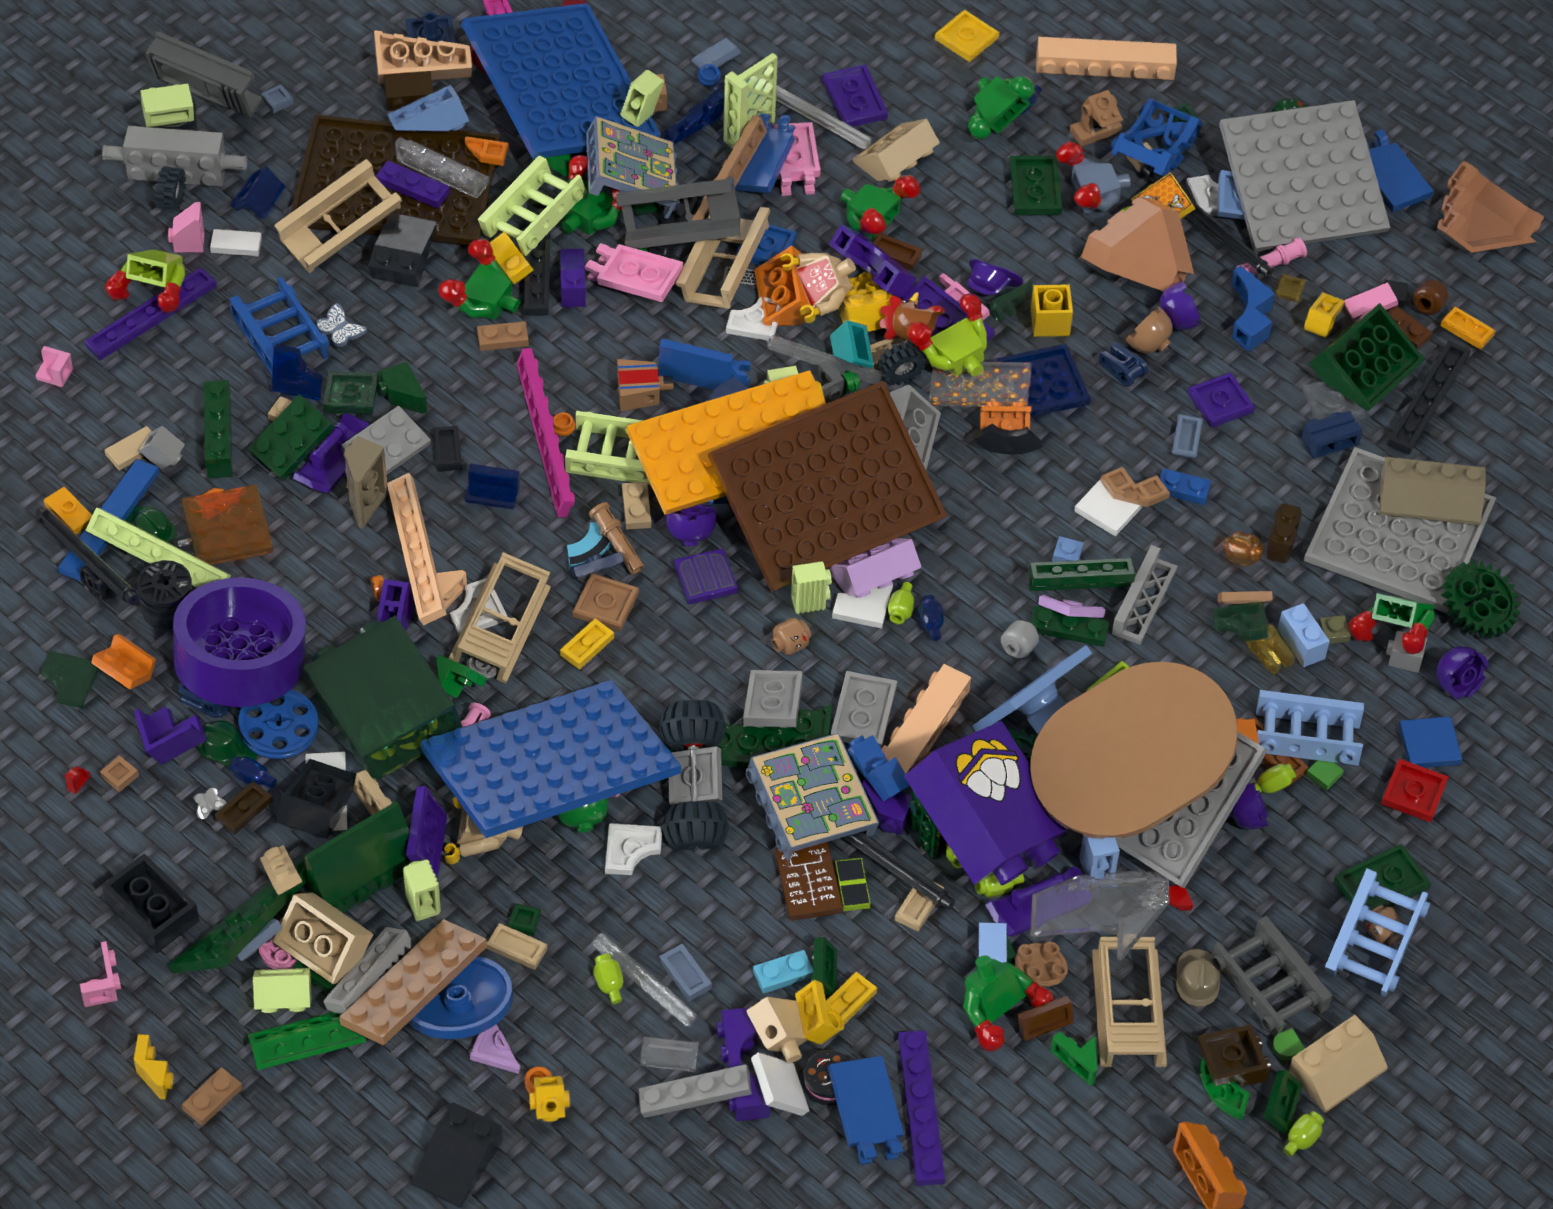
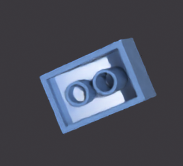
(431, 113)

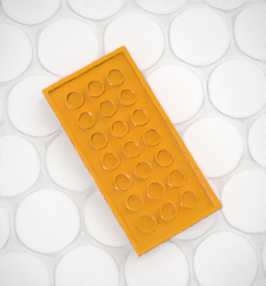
(677, 443)

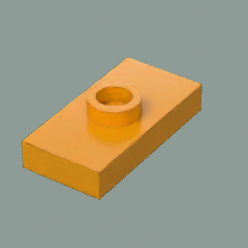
(1468, 328)
(68, 510)

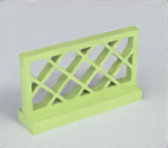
(737, 100)

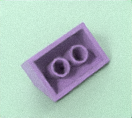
(876, 567)

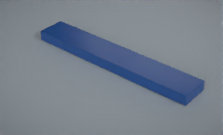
(120, 504)

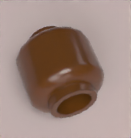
(1430, 297)

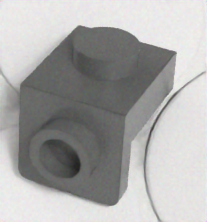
(831, 381)

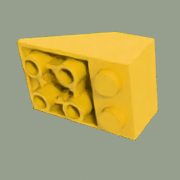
(864, 302)

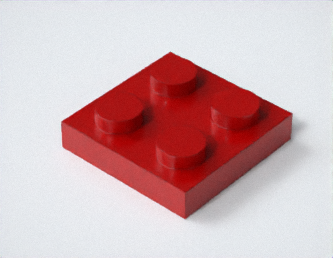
(1414, 790)

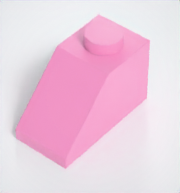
(188, 230)

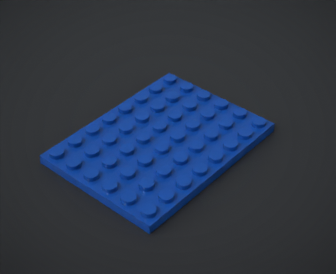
(553, 74)
(549, 758)

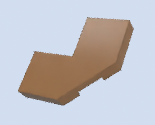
(1144, 493)

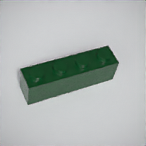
(218, 429)

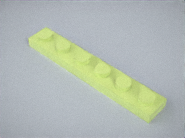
(149, 546)

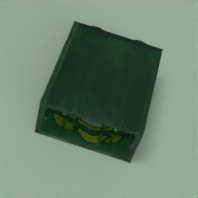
(381, 696)

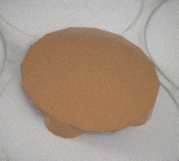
(1042, 963)

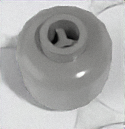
(1020, 639)

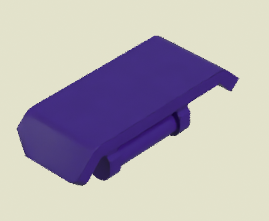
(328, 461)
(1017, 908)

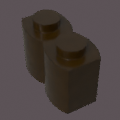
(1283, 533)

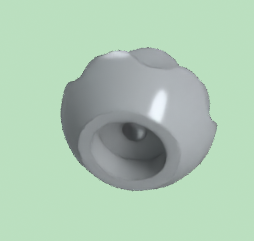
(488, 671)

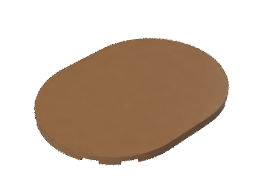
(1134, 750)

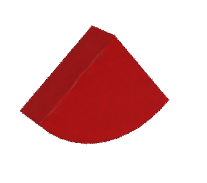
(76, 778)
(1180, 898)

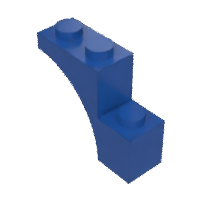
(1258, 299)
(884, 775)

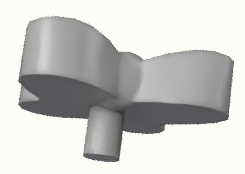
(208, 802)

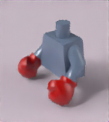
(1094, 183)

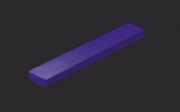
(146, 316)

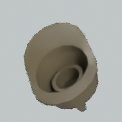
(1197, 978)

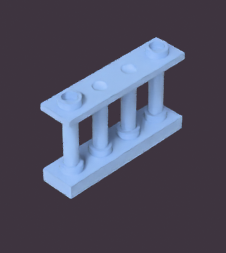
(1313, 710)
(1361, 912)

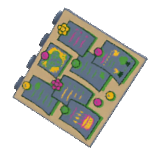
(629, 160)
(811, 794)

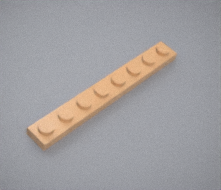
(416, 549)

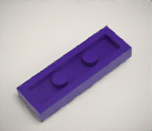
(413, 184)

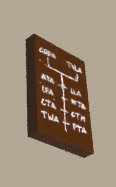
(809, 882)

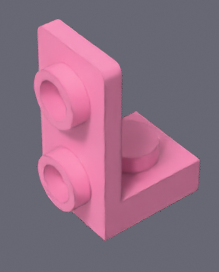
(104, 990)

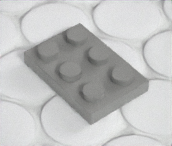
(397, 435)
(773, 698)
(864, 707)

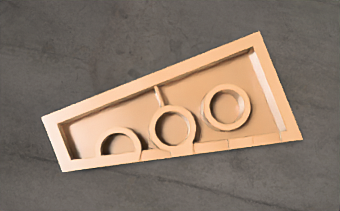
(407, 55)

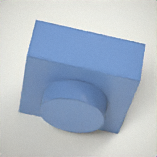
(1067, 550)

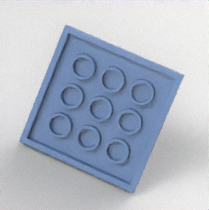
(1039, 698)

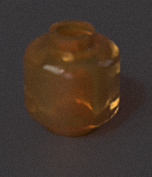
(1242, 548)

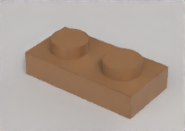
(502, 336)
(212, 1096)

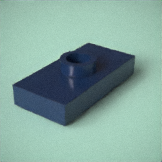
(596, 563)

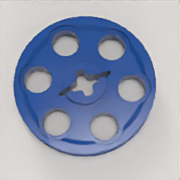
(286, 732)

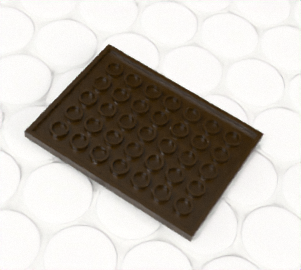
(343, 143)

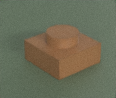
(119, 773)

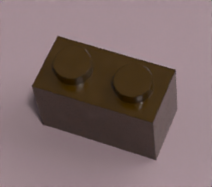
(406, 88)

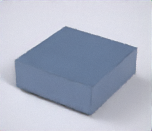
(277, 98)

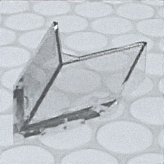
(1114, 904)

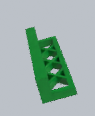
(301, 1040)

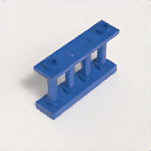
(254, 328)

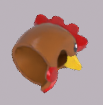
(904, 313)

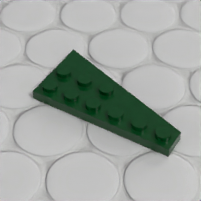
(745, 742)
(237, 929)

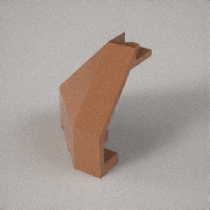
(1483, 214)
(1142, 245)

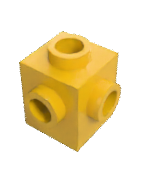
(549, 1098)

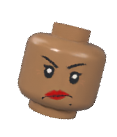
(791, 636)
(1380, 933)

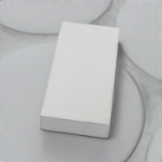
(236, 242)

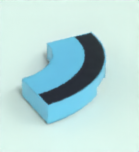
(589, 546)

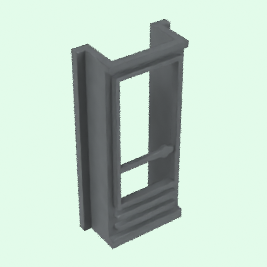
(204, 73)
(722, 205)

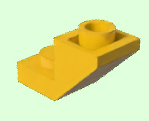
(153, 1072)

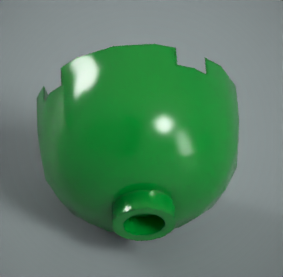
(586, 816)

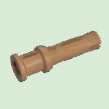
(611, 529)

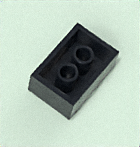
(150, 903)

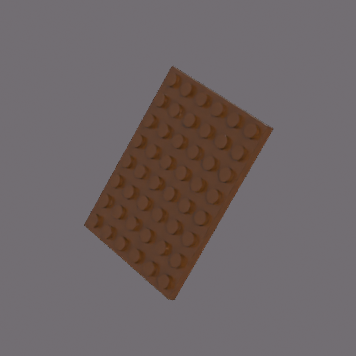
(827, 484)

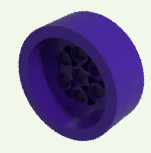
(239, 642)

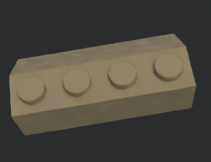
(1432, 490)

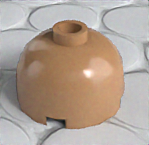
(1152, 333)

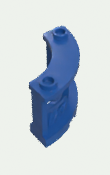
(1162, 160)

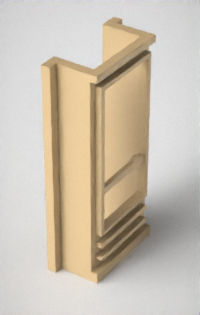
(305, 245)
(703, 252)
(493, 647)
(1128, 1037)

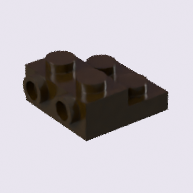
(1234, 1056)

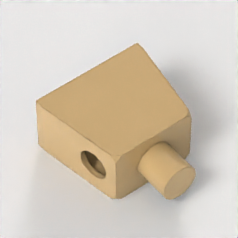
(779, 1026)

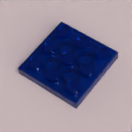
(1053, 380)

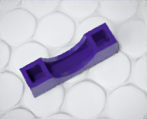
(862, 251)
(738, 1038)

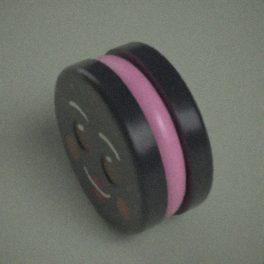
(817, 1078)

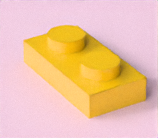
(587, 644)
(851, 996)

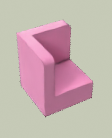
(55, 366)

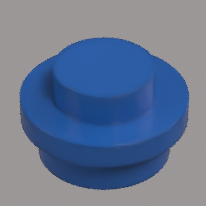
(709, 75)

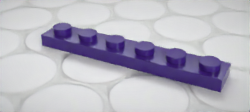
(921, 1108)

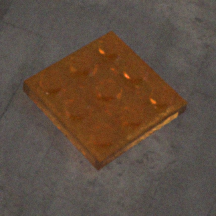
(227, 525)

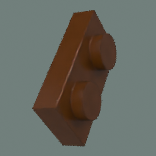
(1412, 328)

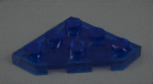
(699, 116)

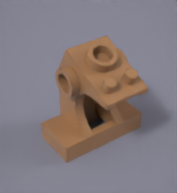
(1097, 110)

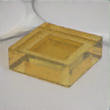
(1290, 288)

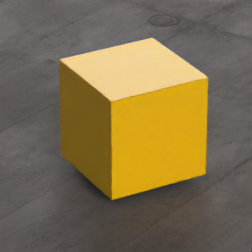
(1051, 310)

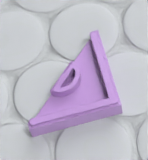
(1071, 608)
(494, 1050)

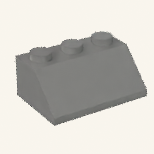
(919, 419)

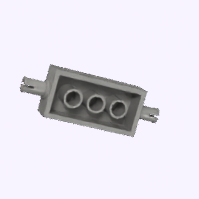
(196, 152)

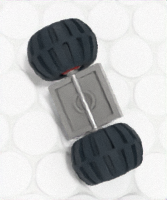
(695, 731)

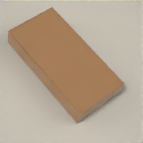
(1244, 597)

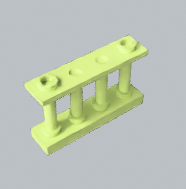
(519, 192)
(604, 464)

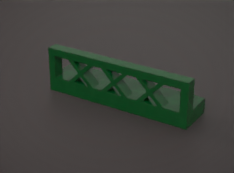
(1081, 574)

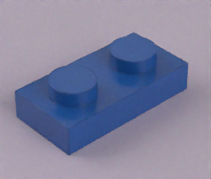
(1186, 486)

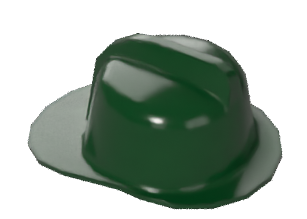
(153, 522)
(224, 743)

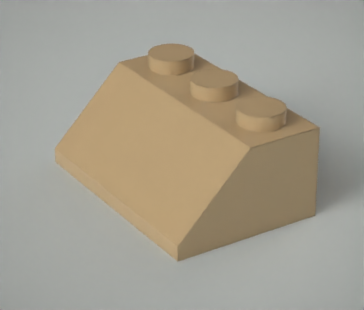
(897, 150)
(322, 936)
(1338, 1063)

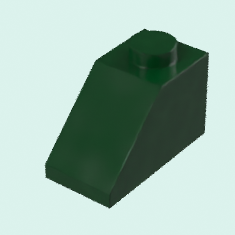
(402, 388)

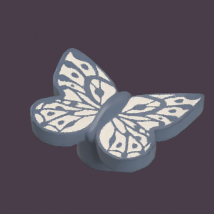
(338, 327)

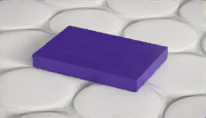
(855, 96)
(427, 830)

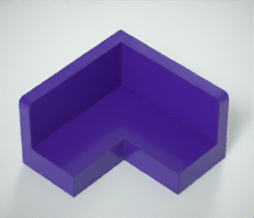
(164, 738)

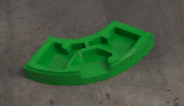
(1227, 1096)

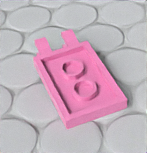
(802, 160)
(634, 271)

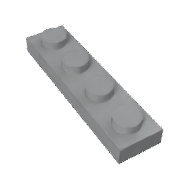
(695, 1091)

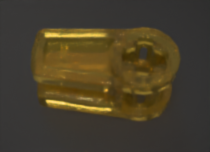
(1272, 650)

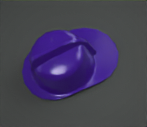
(991, 279)

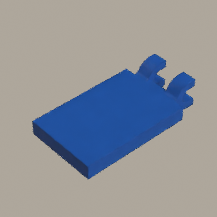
(769, 156)
(1396, 175)
(700, 365)
(867, 1107)

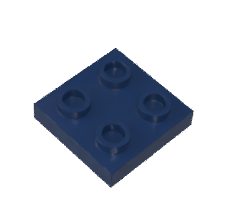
(431, 27)

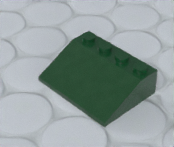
(1368, 358)
(360, 859)

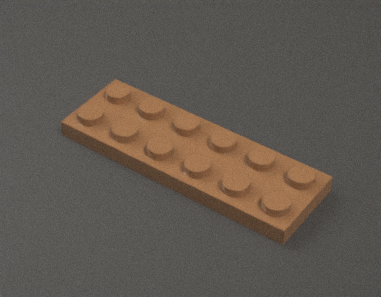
(413, 982)

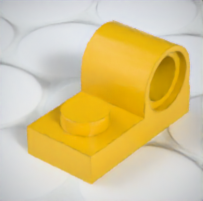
(510, 258)
(1323, 315)
(817, 1019)

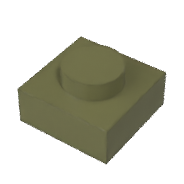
(1335, 629)

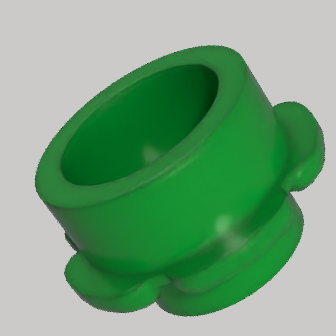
(851, 381)

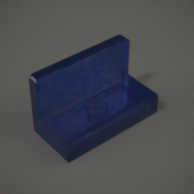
(259, 192)
(492, 486)

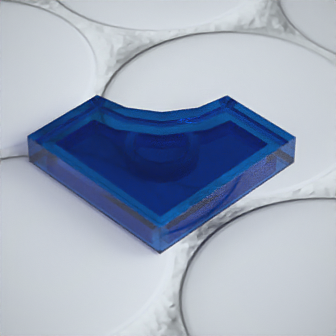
(293, 376)

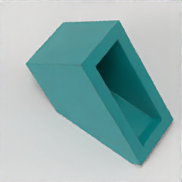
(852, 344)

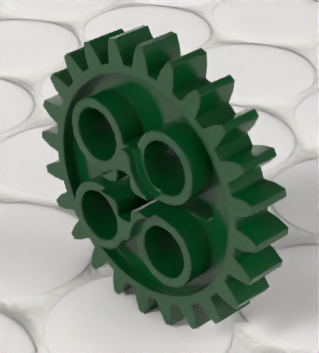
(1485, 616)

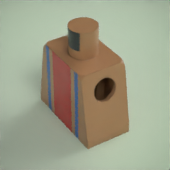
(640, 384)

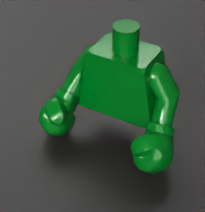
(999, 104)

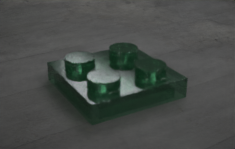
(350, 392)

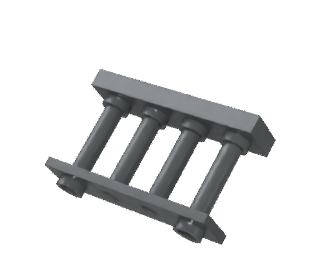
(1283, 956)

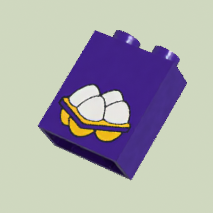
(987, 805)

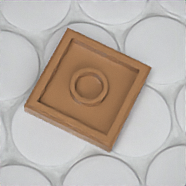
(606, 601)

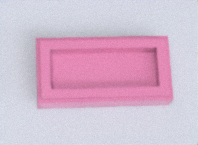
(1365, 301)

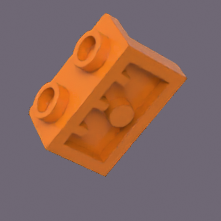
(125, 662)

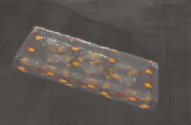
(997, 382)

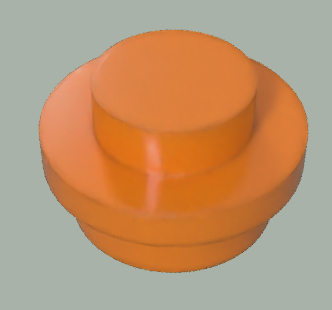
(563, 424)

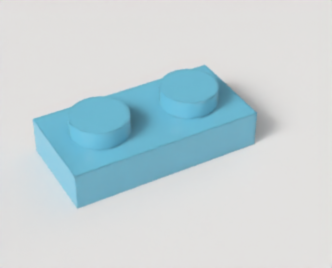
(783, 971)

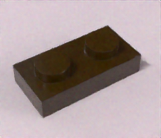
(243, 807)

